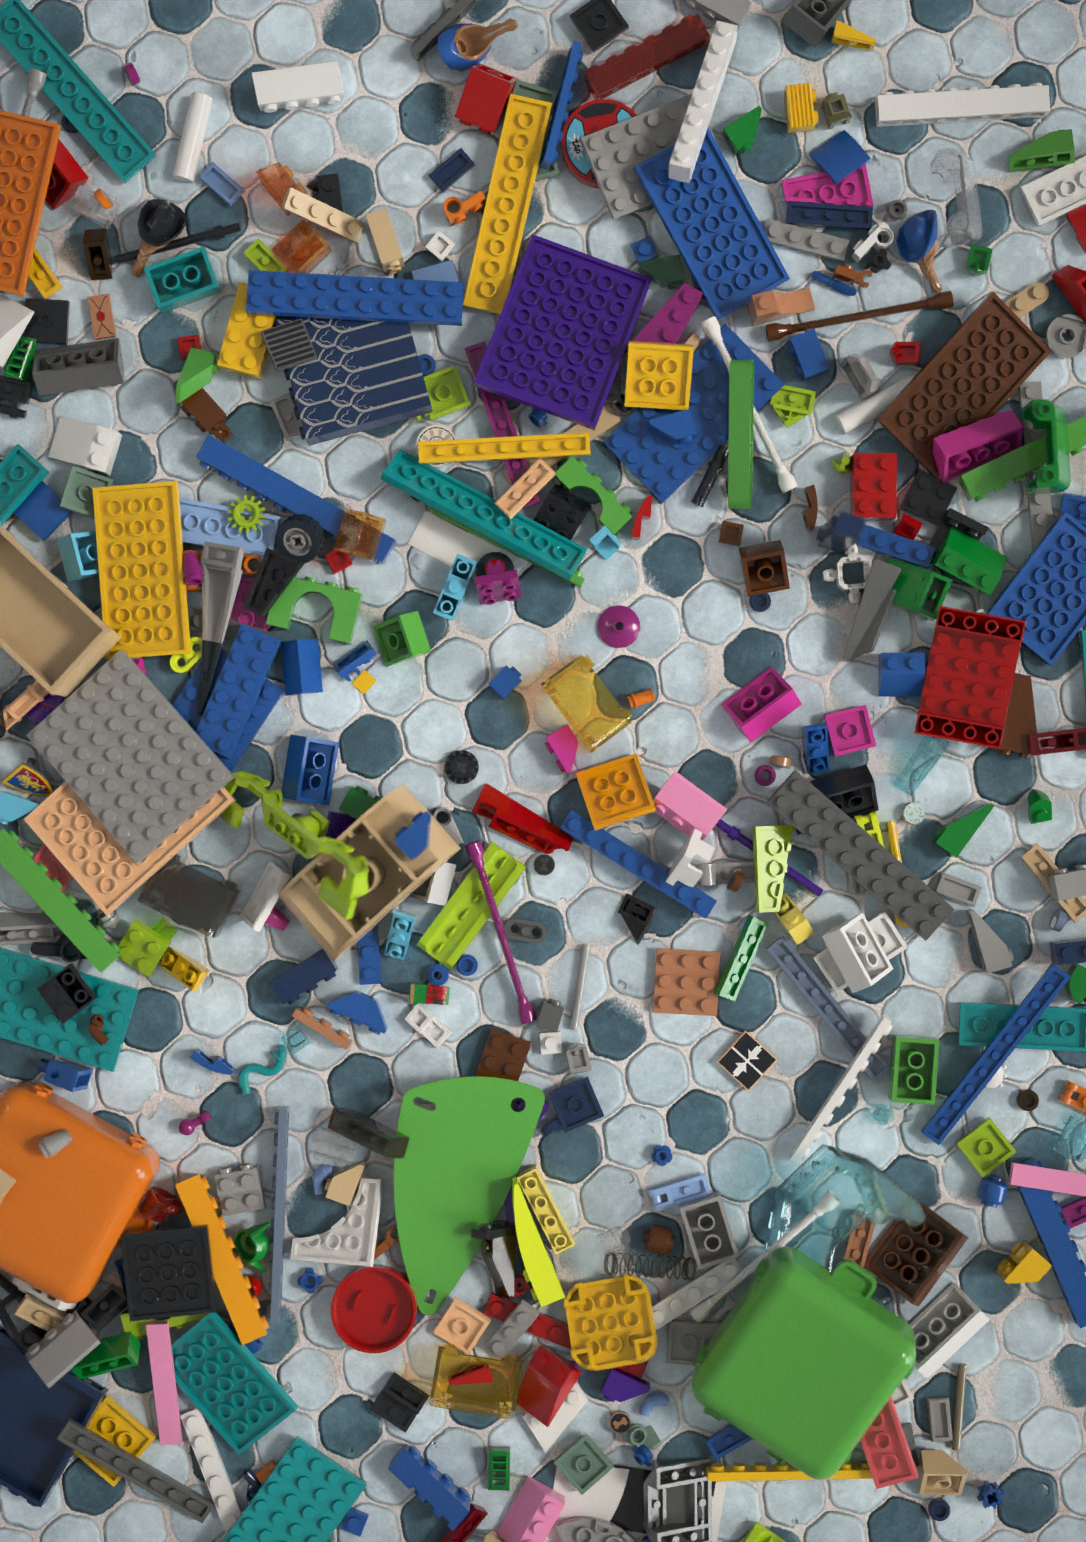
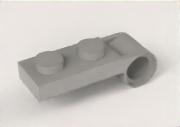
(722, 872)

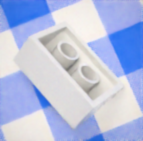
(857, 953)

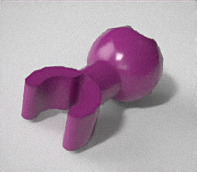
(188, 1126)

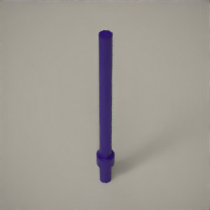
(734, 834)

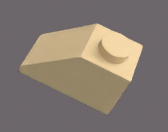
(344, 1184)

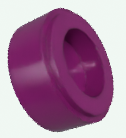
(131, 73)

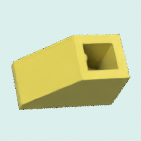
(793, 920)

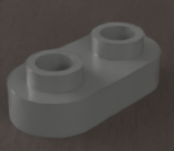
(525, 930)

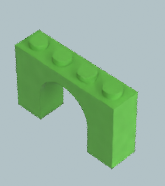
(345, 605)

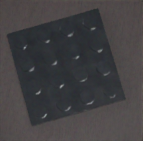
(168, 1272)

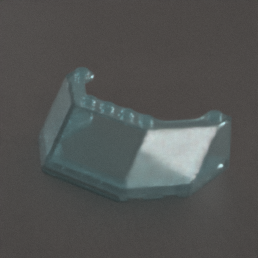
(863, 1194)

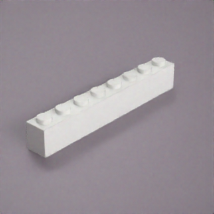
(702, 102)
(962, 105)

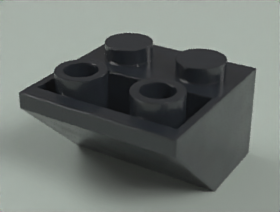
(67, 993)

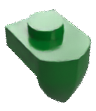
(979, 260)
(1039, 807)

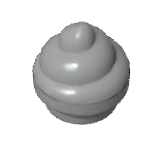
(108, 921)

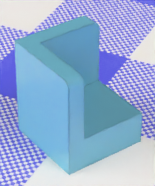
(605, 543)

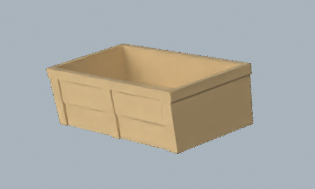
(46, 623)

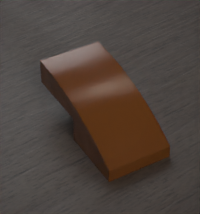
(810, 515)

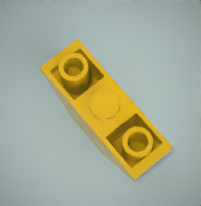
(184, 969)

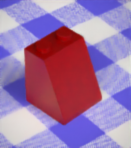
(485, 98)

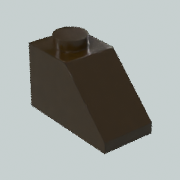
(98, 253)

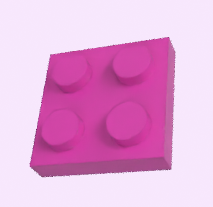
(850, 730)

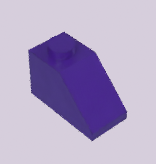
(622, 1386)

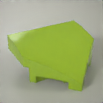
(792, 404)

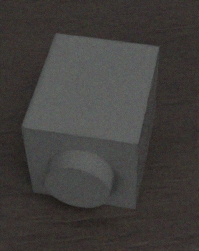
(550, 1015)

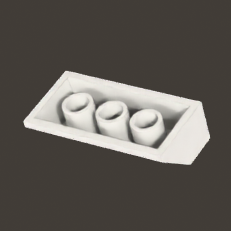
(298, 86)
(945, 1328)

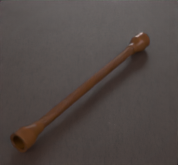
(940, 301)

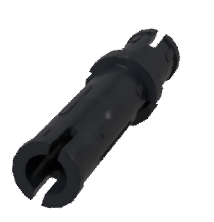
(711, 476)

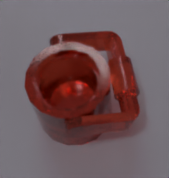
(159, 1204)

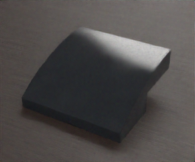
(399, 1402)

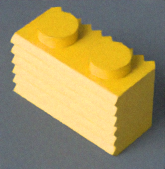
(799, 107)

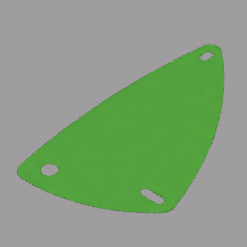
(456, 1173)

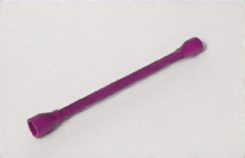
(525, 1009)

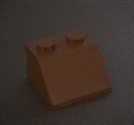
(764, 568)

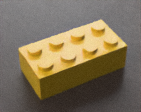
(243, 345)

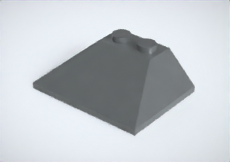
(678, 1503)

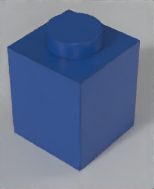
(506, 681)

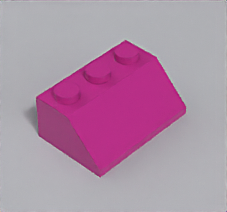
(761, 704)

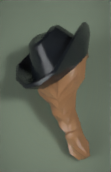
(157, 227)

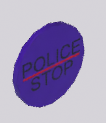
(44, 708)

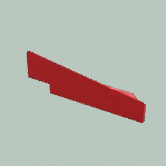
(519, 822)

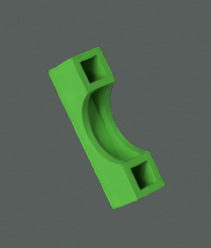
(575, 476)

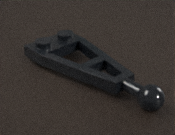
(28, 1336)

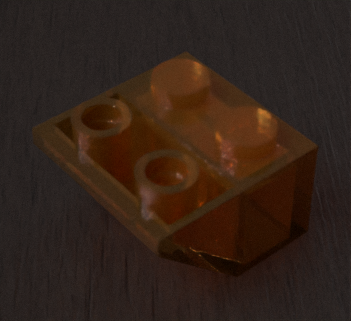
(302, 248)
(360, 535)

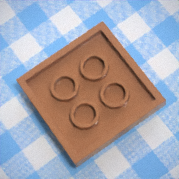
(686, 981)

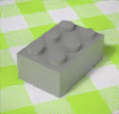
(709, 1231)

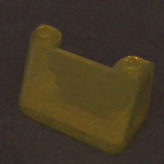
(586, 702)
(487, 1399)

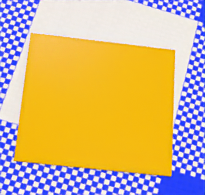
(364, 681)

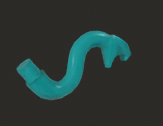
(243, 1081)

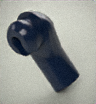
(253, 1483)

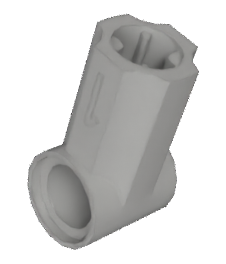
(450, 825)

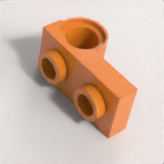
(473, 204)

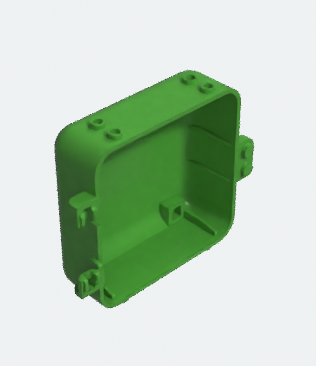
(804, 1361)

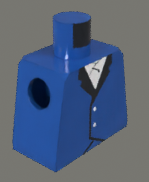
(65, 1074)

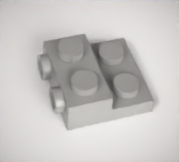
(240, 1189)

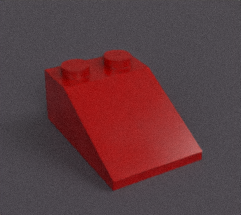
(546, 1384)

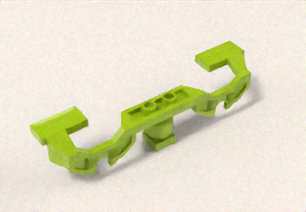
(308, 838)

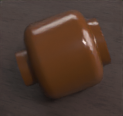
(658, 1240)

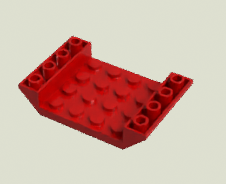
(969, 677)

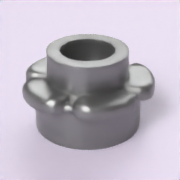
(896, 204)

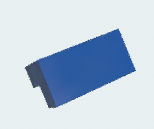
(301, 667)

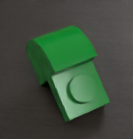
(1077, 983)

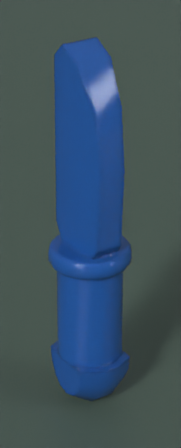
(834, 284)

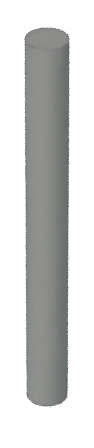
(579, 987)

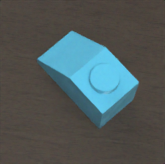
(15, 807)

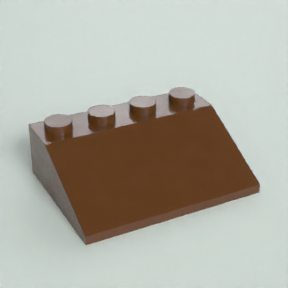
(915, 1256)

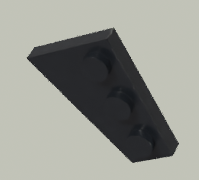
(271, 580)

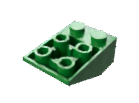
(919, 590)

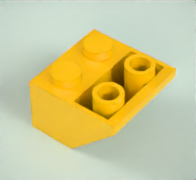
(1023, 1265)

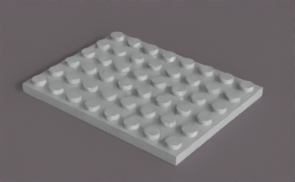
(130, 756)

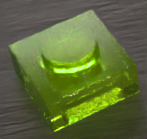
(165, 929)

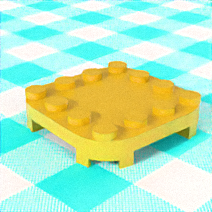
(611, 1323)

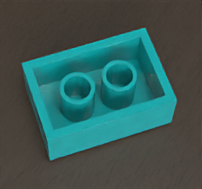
(182, 279)

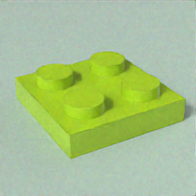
(446, 392)
(143, 948)
(985, 1147)

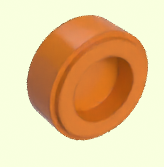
(103, 199)

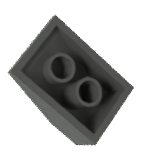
(814, 18)

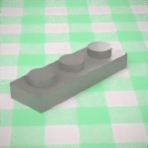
(512, 1328)

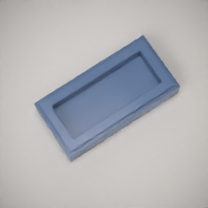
(221, 184)

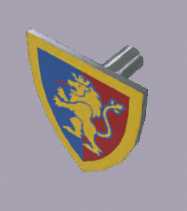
(29, 780)

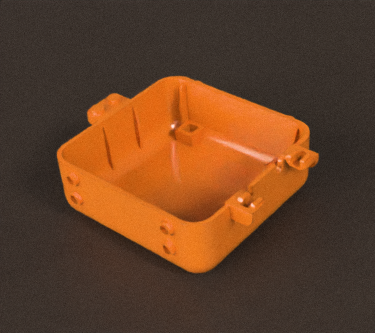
(70, 1207)

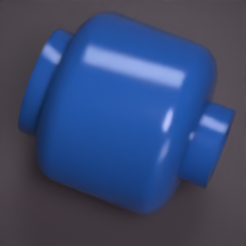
(992, 1191)

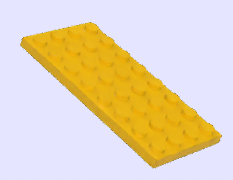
(142, 568)

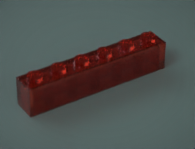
(647, 57)

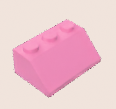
(687, 806)
(531, 1513)

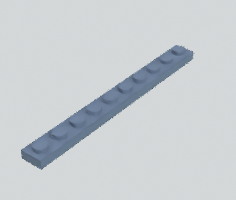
(278, 1204)

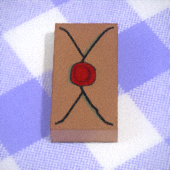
(102, 317)

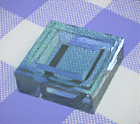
(295, 1040)

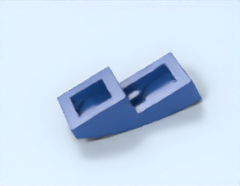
(220, 1065)

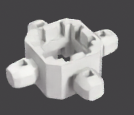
(830, 574)

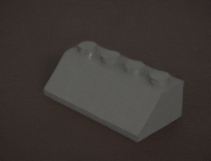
(78, 367)

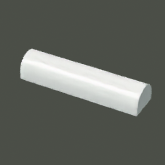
(192, 137)
(869, 408)

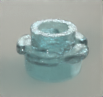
(877, 1114)

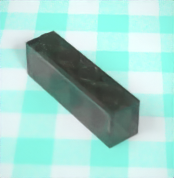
(368, 1132)

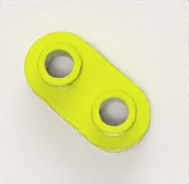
(190, 659)

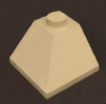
(940, 1474)

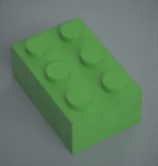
(913, 1069)

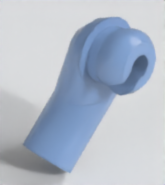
(319, 1176)
(653, 1400)

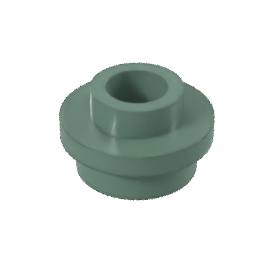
(638, 1440)

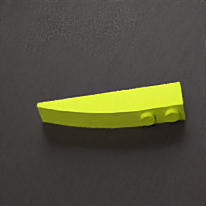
(533, 1252)

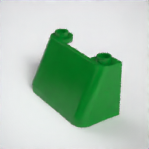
(1052, 418)

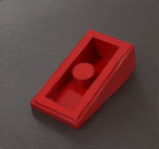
(474, 1375)

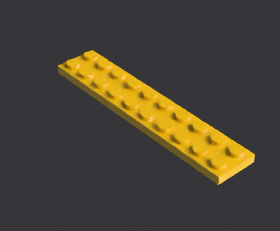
(507, 203)

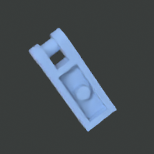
(680, 1192)

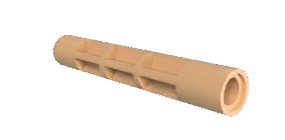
(24, 703)

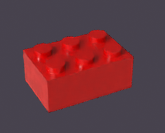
(873, 486)

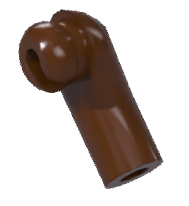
(96, 1029)

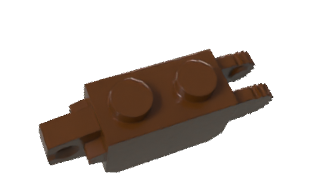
(207, 413)

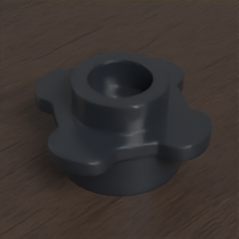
(876, 267)

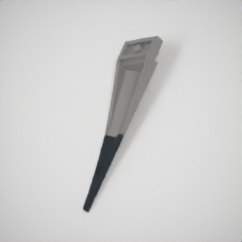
(219, 588)

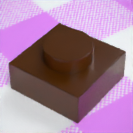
(731, 533)

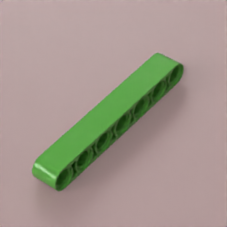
(740, 434)

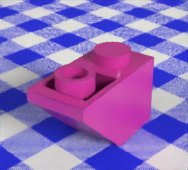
(564, 745)

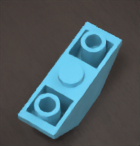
(455, 587)
(400, 934)

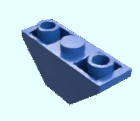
(816, 747)
(360, 1009)

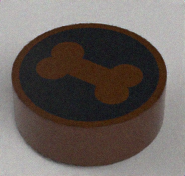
(736, 881)

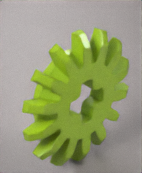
(240, 508)

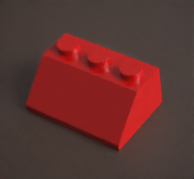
(64, 177)

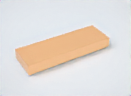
(525, 488)

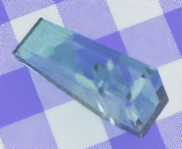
(921, 763)

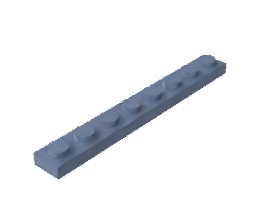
(825, 1004)

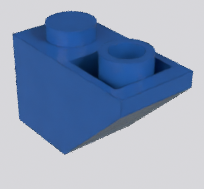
(416, 837)

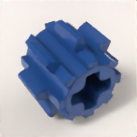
(990, 1500)

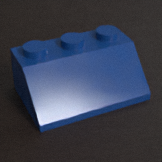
(309, 769)

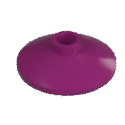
(614, 637)

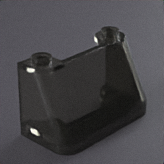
(190, 897)

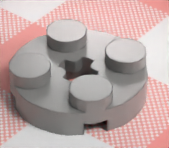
(1056, 342)

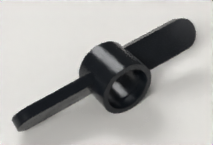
(54, 949)

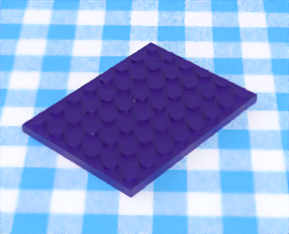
(562, 332)

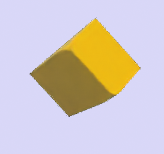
(849, 36)

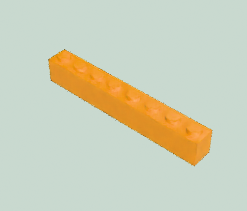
(226, 1266)

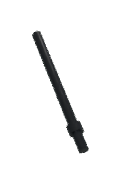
(218, 233)

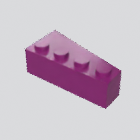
(672, 318)

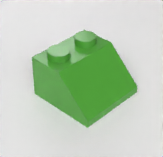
(402, 638)

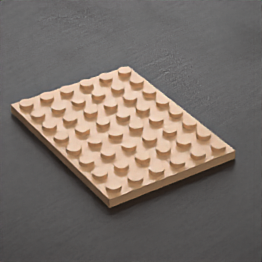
(96, 856)

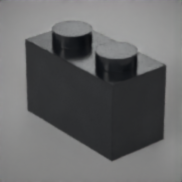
(105, 1308)

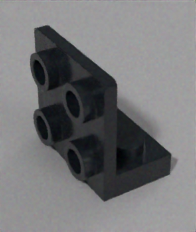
(562, 512)
(959, 521)

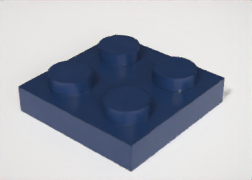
(576, 1104)

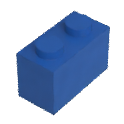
(808, 355)

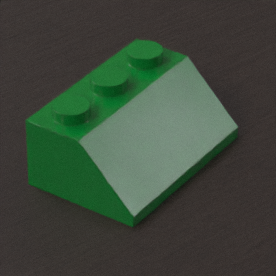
(969, 561)

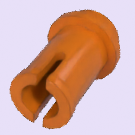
(640, 698)

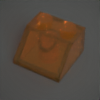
(277, 180)

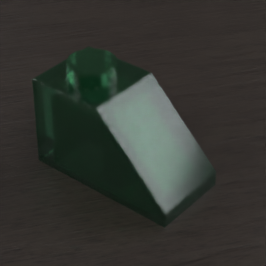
(664, 271)

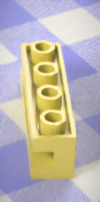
(545, 1209)

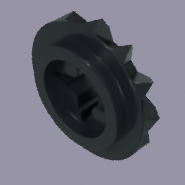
(471, 770)

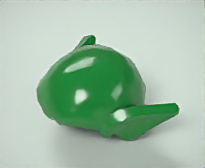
(253, 1244)

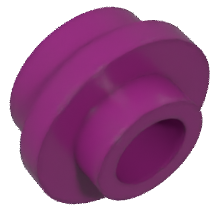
(772, 775)

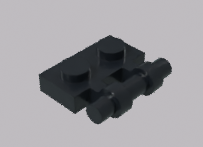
(16, 391)

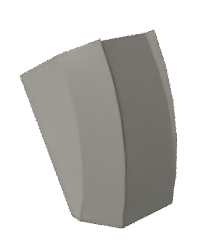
(860, 375)

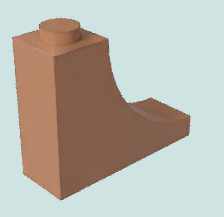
(775, 306)

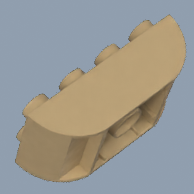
(389, 875)

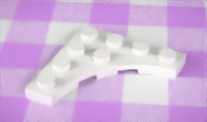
(352, 1237)

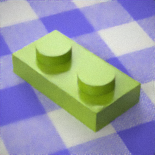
(263, 258)

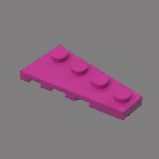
(820, 189)

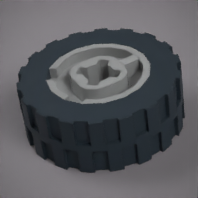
(300, 538)

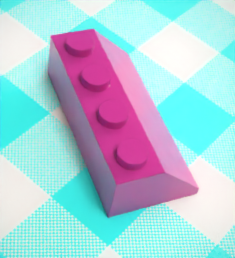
(976, 444)

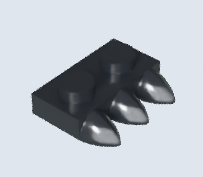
(328, 189)

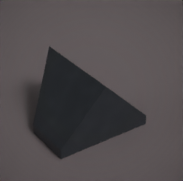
(637, 915)

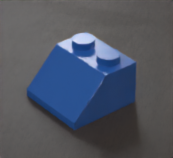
(901, 674)

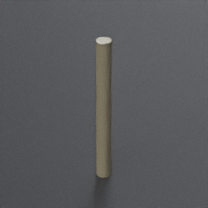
(959, 1406)

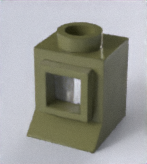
(835, 109)

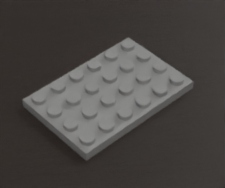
(623, 146)

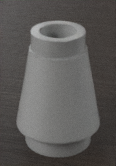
(54, 1143)

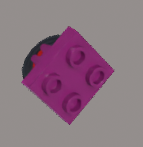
(496, 579)

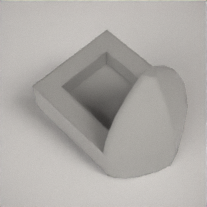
(577, 1058)

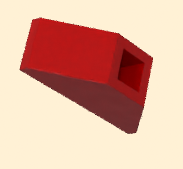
(1073, 285)

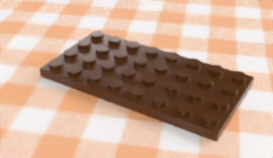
(964, 379)

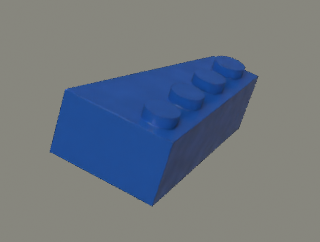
(431, 1485)

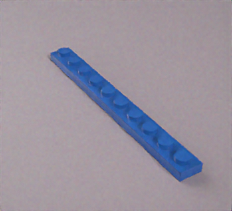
(995, 1053)

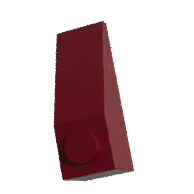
(1058, 741)

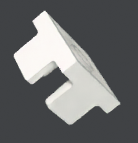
(692, 848)

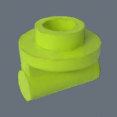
(842, 465)

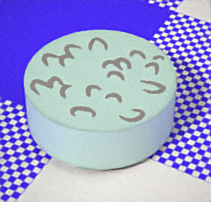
(913, 813)

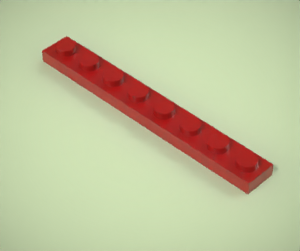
(546, 1327)

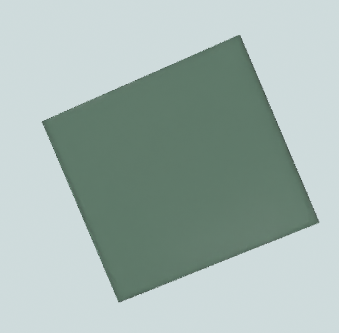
(652, 1438)

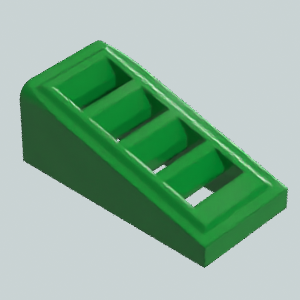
(25, 367)
(499, 1451)

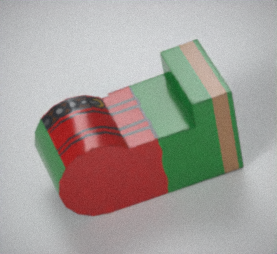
(428, 994)

